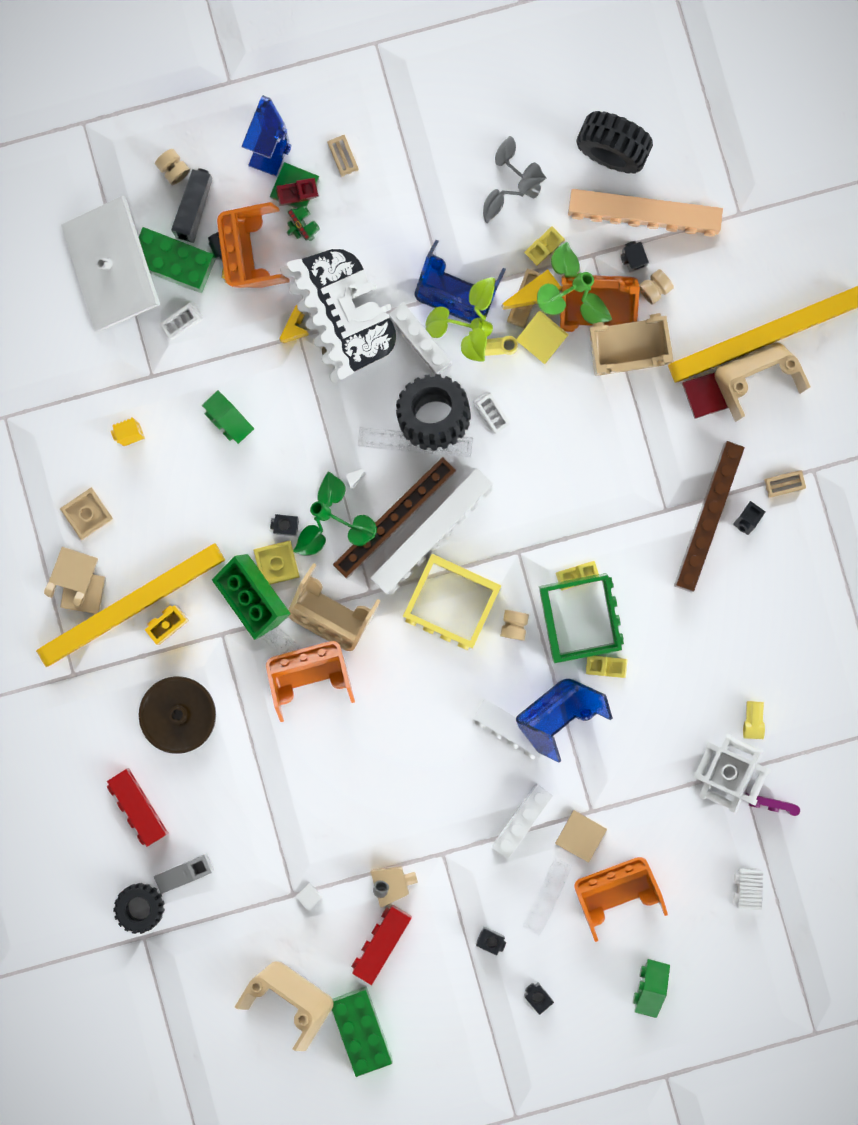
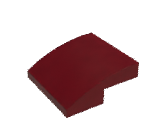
(704, 396)

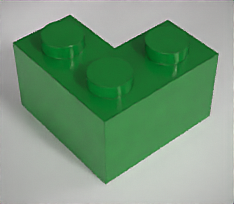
(226, 416)
(652, 988)

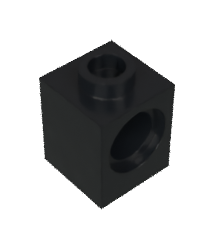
(293, 525)
(484, 935)
(542, 1005)

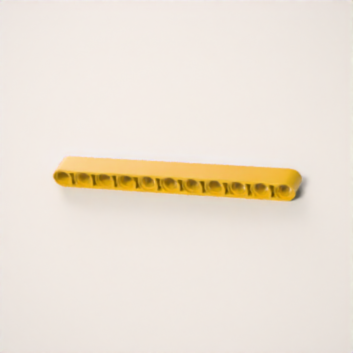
(764, 335)
(130, 605)

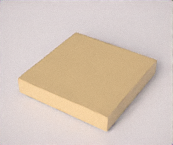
(86, 513)
(92, 597)
(581, 836)

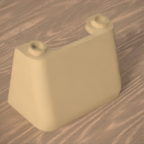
(630, 345)

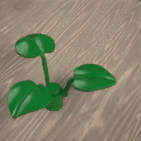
(311, 538)

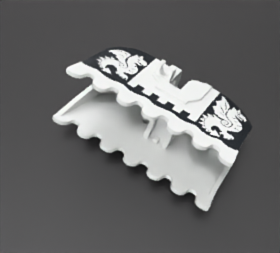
(348, 333)

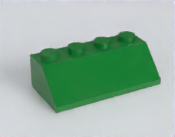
(250, 596)

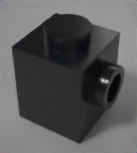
(634, 256)

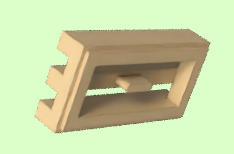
(348, 170)
(769, 487)

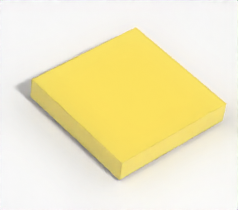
(542, 337)
(277, 562)

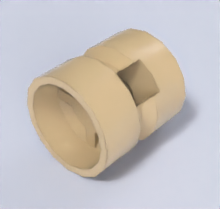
(171, 165)
(656, 286)
(514, 625)

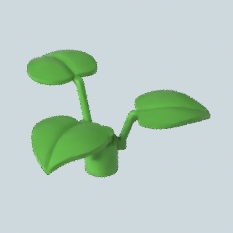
(551, 301)

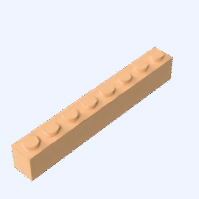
(645, 211)

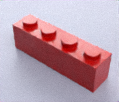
(137, 807)
(381, 945)

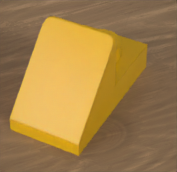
(291, 330)

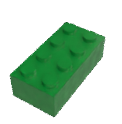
(176, 260)
(361, 1031)

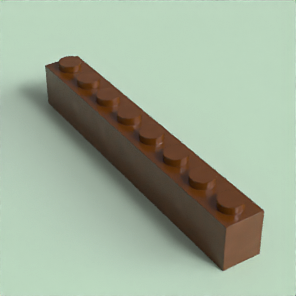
(397, 516)
(709, 516)

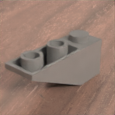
(184, 873)

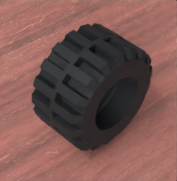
(122, 908)

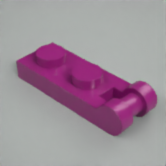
(774, 805)

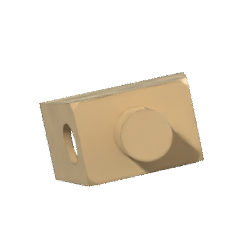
(397, 882)

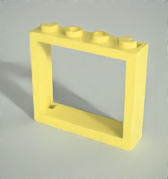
(447, 635)

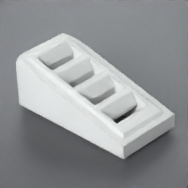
(184, 326)
(488, 395)

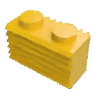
(127, 432)

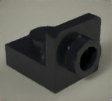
(749, 518)

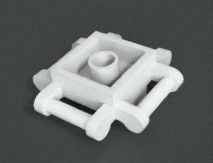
(731, 773)

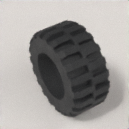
(614, 142)
(433, 390)

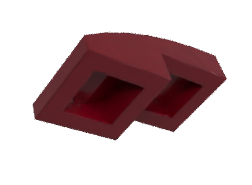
(297, 192)

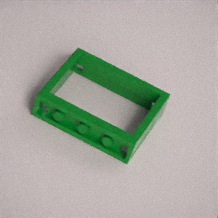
(611, 602)

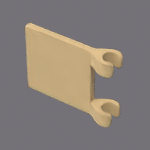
(72, 571)

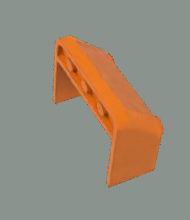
(236, 247)
(306, 667)
(617, 886)

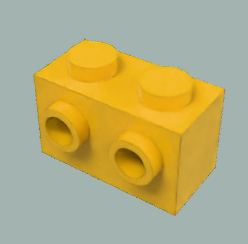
(166, 625)

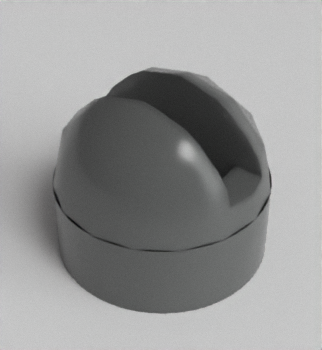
(380, 889)

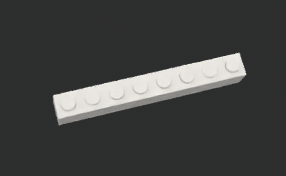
(432, 531)

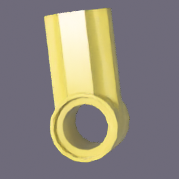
(495, 346)
(754, 726)

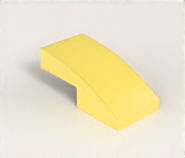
(544, 245)
(579, 571)
(606, 666)

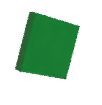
(291, 174)

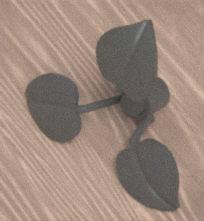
(528, 184)

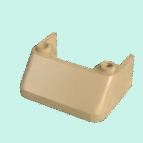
(732, 375)
(328, 617)
(310, 1000)

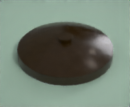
(177, 715)

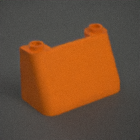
(617, 292)

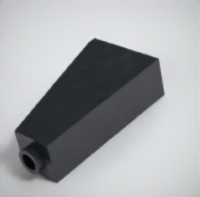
(192, 205)

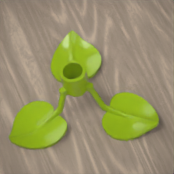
(475, 343)

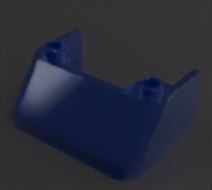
(267, 138)
(444, 290)
(557, 709)

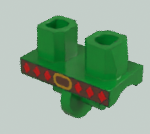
(307, 231)

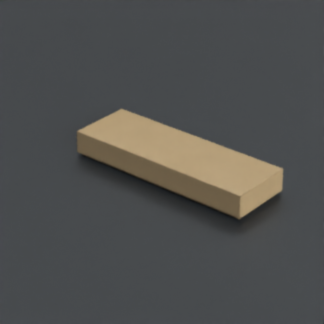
(520, 315)

